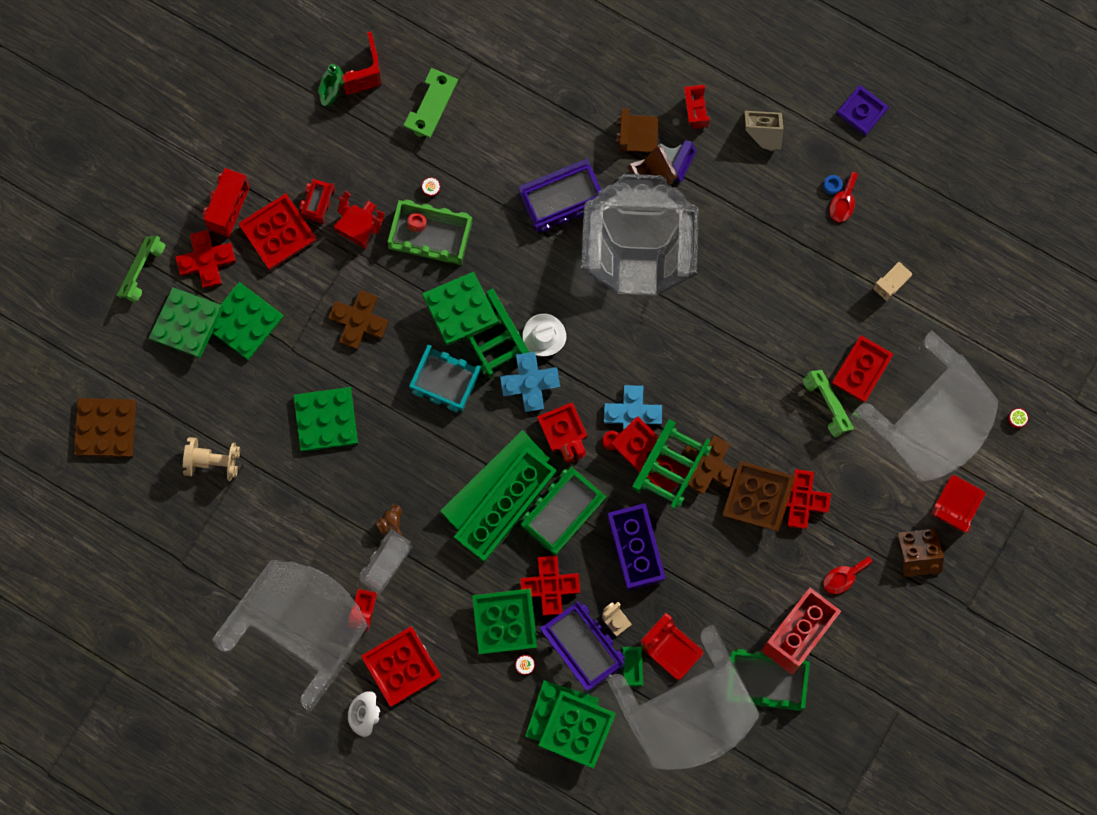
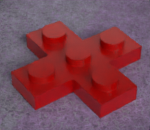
(205, 259)
(804, 500)
(551, 585)

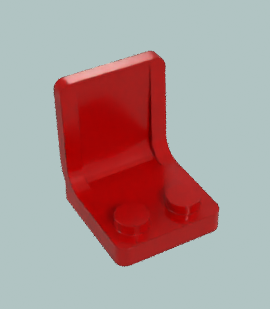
(365, 78)
(958, 503)
(671, 648)

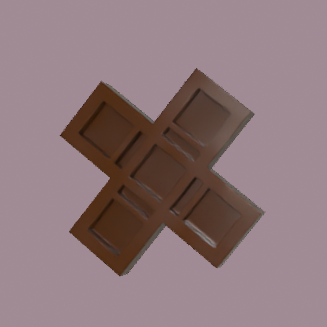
(358, 319)
(711, 466)

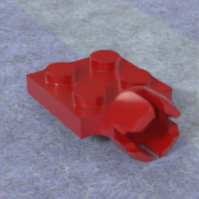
(564, 431)

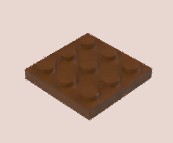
(105, 427)
(759, 496)

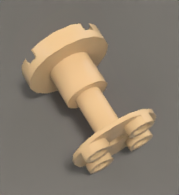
(203, 458)

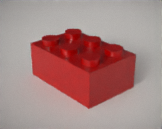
(226, 202)

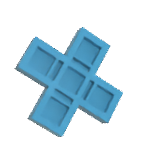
(530, 381)
(632, 407)

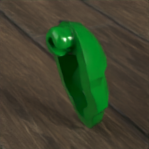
(330, 85)

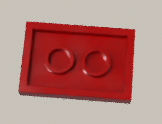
(862, 369)

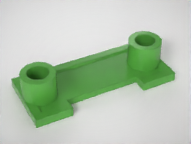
(432, 104)
(128, 288)
(840, 420)

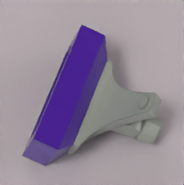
(680, 158)

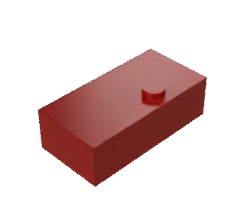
(801, 631)

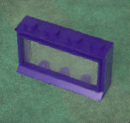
(559, 195)
(583, 646)

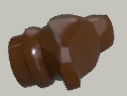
(390, 521)

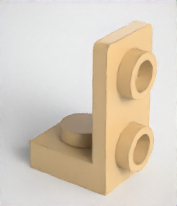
(892, 281)
(615, 619)

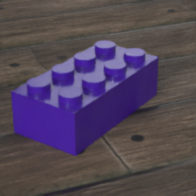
(636, 547)

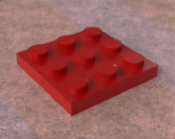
(277, 231)
(401, 666)

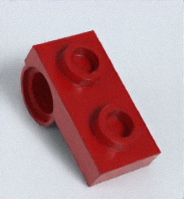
(366, 603)

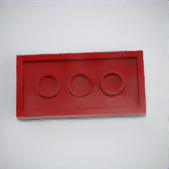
(636, 445)

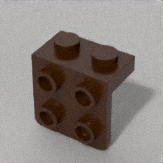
(636, 132)
(655, 164)
(921, 552)

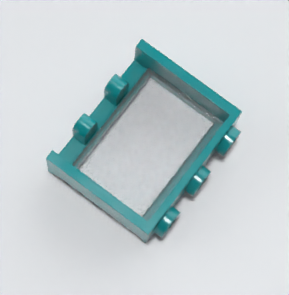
(444, 379)

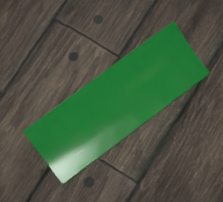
(473, 494)
(505, 505)

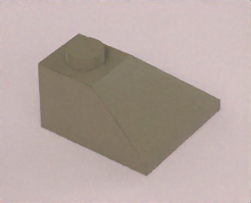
(765, 128)

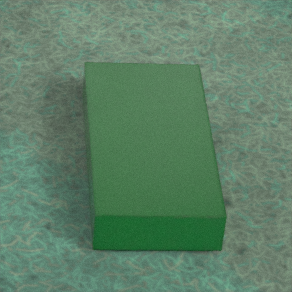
(633, 666)

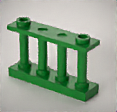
(509, 334)
(653, 466)

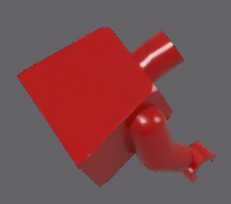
(356, 222)

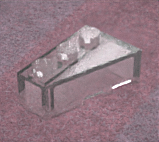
(385, 562)

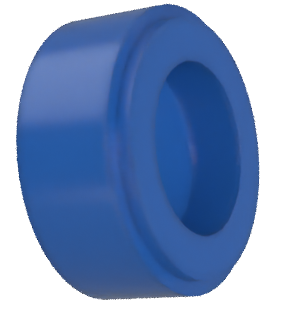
(832, 184)

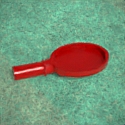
(843, 202)
(843, 577)

